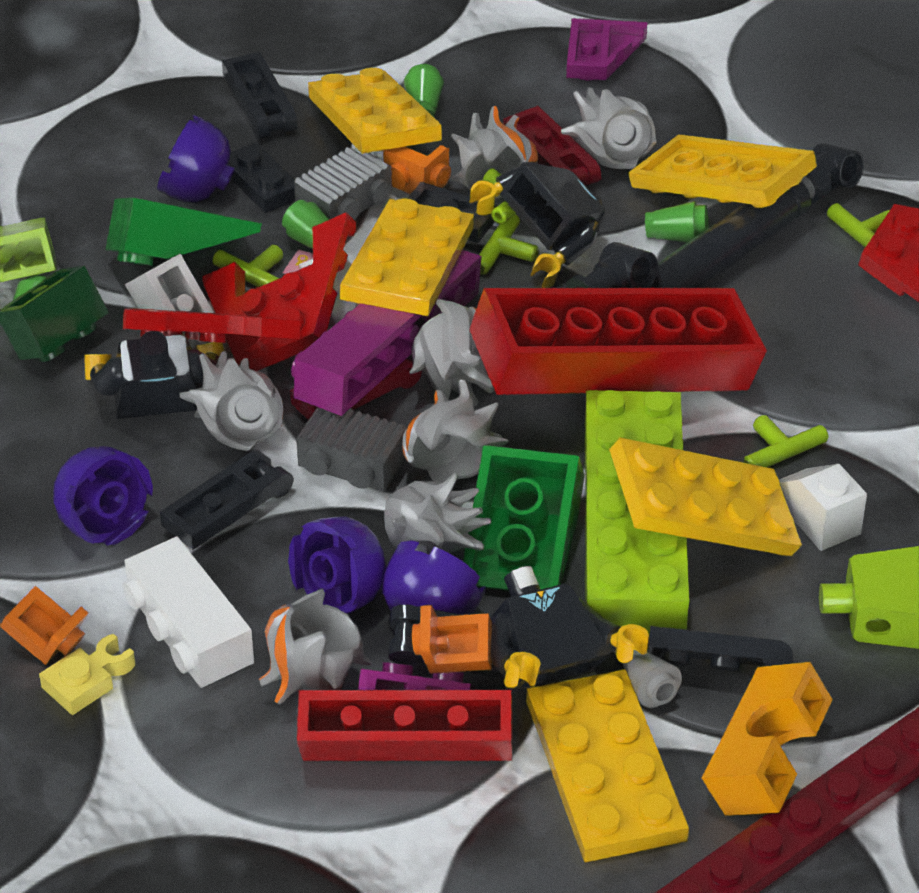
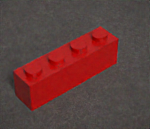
(405, 725)

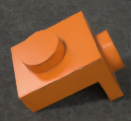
(412, 167)
(44, 626)
(453, 641)

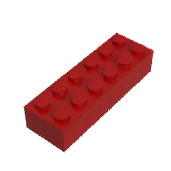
(615, 340)

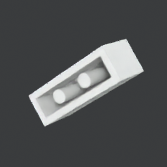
(188, 612)

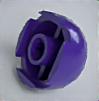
(197, 163)
(102, 494)
(339, 558)
(430, 580)

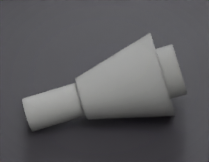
(653, 679)

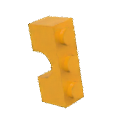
(749, 766)

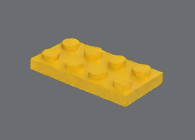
(374, 110)
(723, 170)
(407, 257)
(704, 497)
(606, 766)

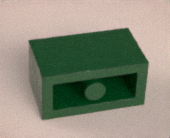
(52, 314)

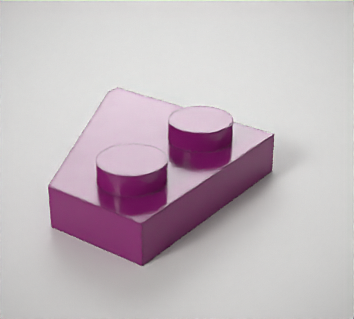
(601, 46)
(400, 678)

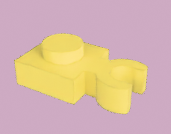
(84, 677)

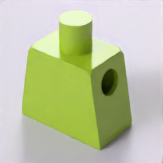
(26, 250)
(879, 597)

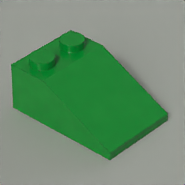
(155, 230)
(531, 511)

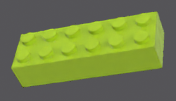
(629, 570)

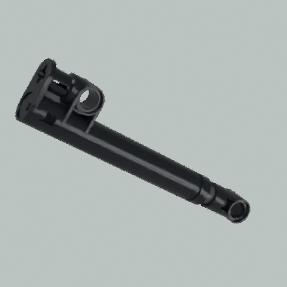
(728, 238)

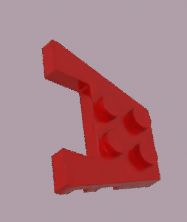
(894, 251)
(295, 296)
(208, 326)

